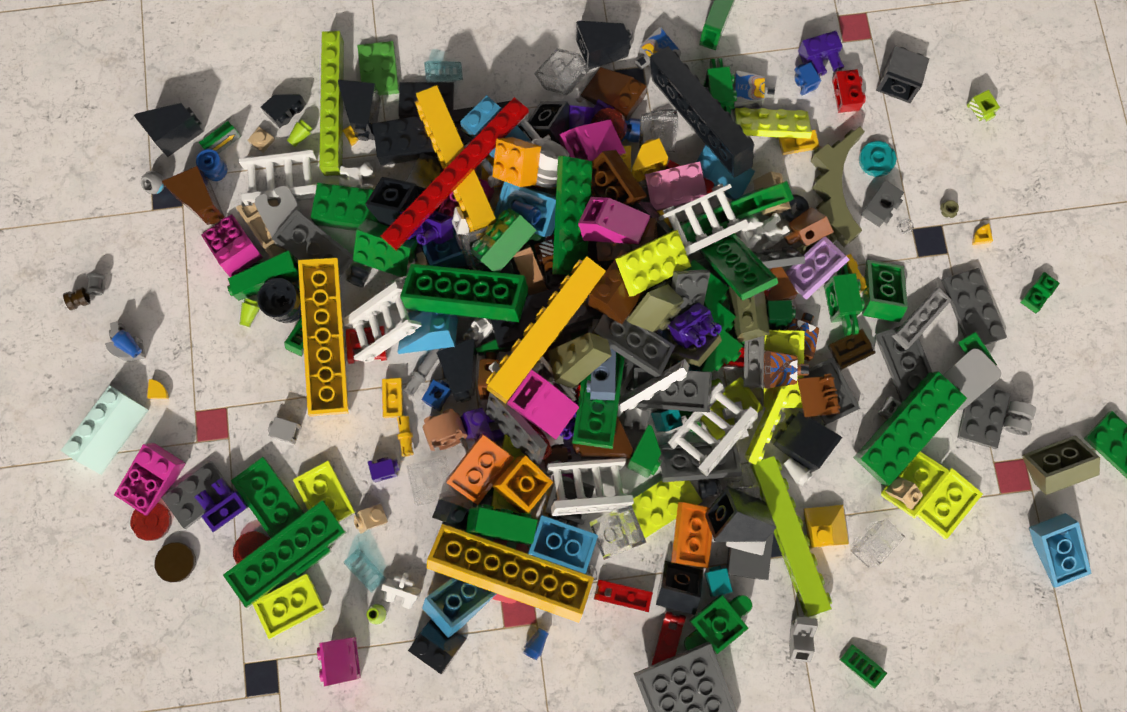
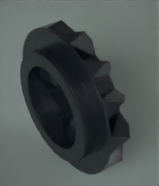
(801, 205)

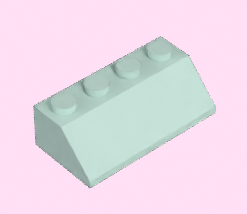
(104, 430)

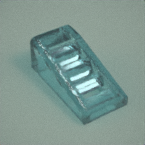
(437, 65)
(354, 569)

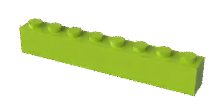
(331, 103)
(791, 539)

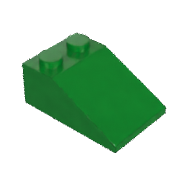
(885, 291)

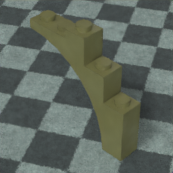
(829, 186)

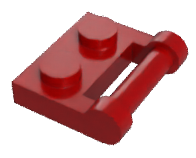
(353, 343)

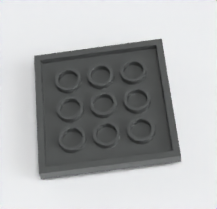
(686, 683)

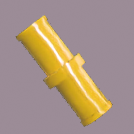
(405, 436)

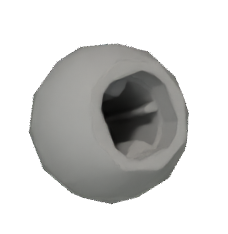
(152, 182)

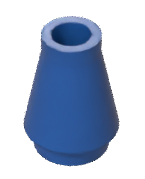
(528, 212)
(126, 343)
(536, 644)

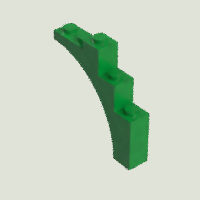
(742, 207)
(729, 347)

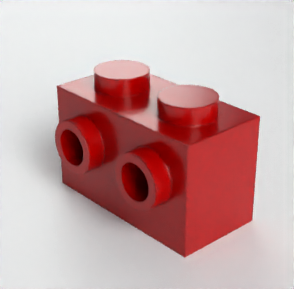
(848, 91)

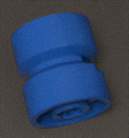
(634, 125)
(211, 165)

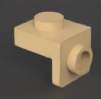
(905, 492)
(370, 518)

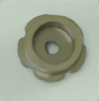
(952, 205)

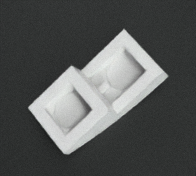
(460, 225)

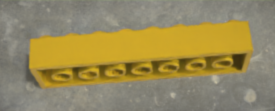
(448, 146)
(546, 329)
(323, 337)
(510, 573)

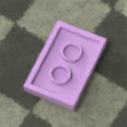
(820, 264)

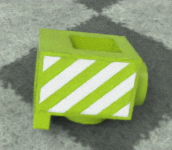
(984, 106)

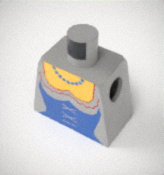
(655, 42)
(751, 90)

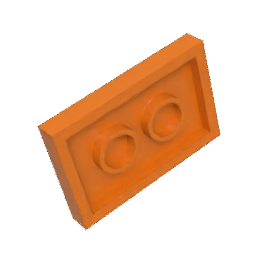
(479, 469)
(691, 536)

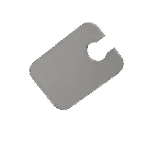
(276, 216)
(973, 375)

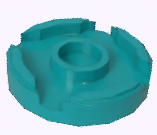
(877, 159)

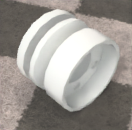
(548, 162)

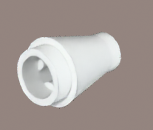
(797, 471)

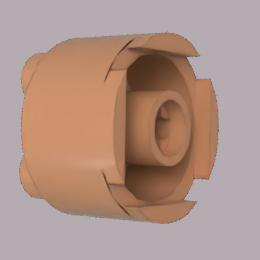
(444, 430)

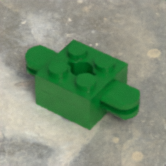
(720, 84)
(844, 300)
(719, 623)

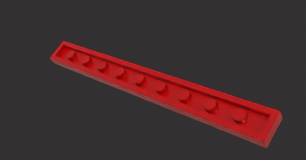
(454, 174)

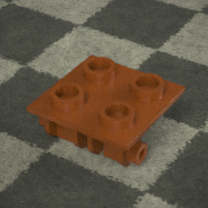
(818, 396)

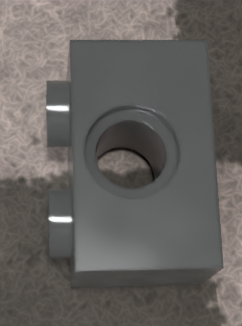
(890, 196)

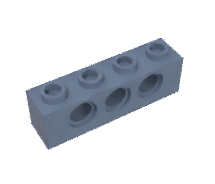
(604, 388)

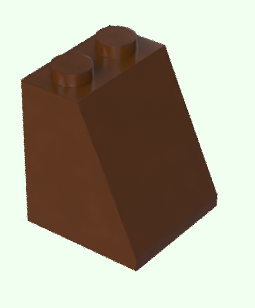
(196, 193)
(621, 447)

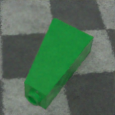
(716, 23)
(250, 281)

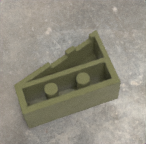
(578, 359)

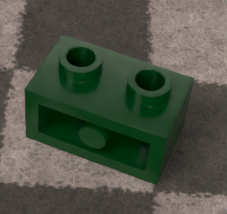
(780, 314)

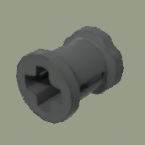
(95, 284)

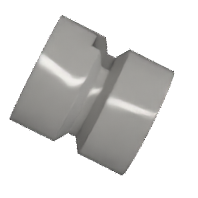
(1019, 418)

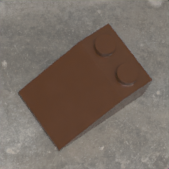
(615, 90)

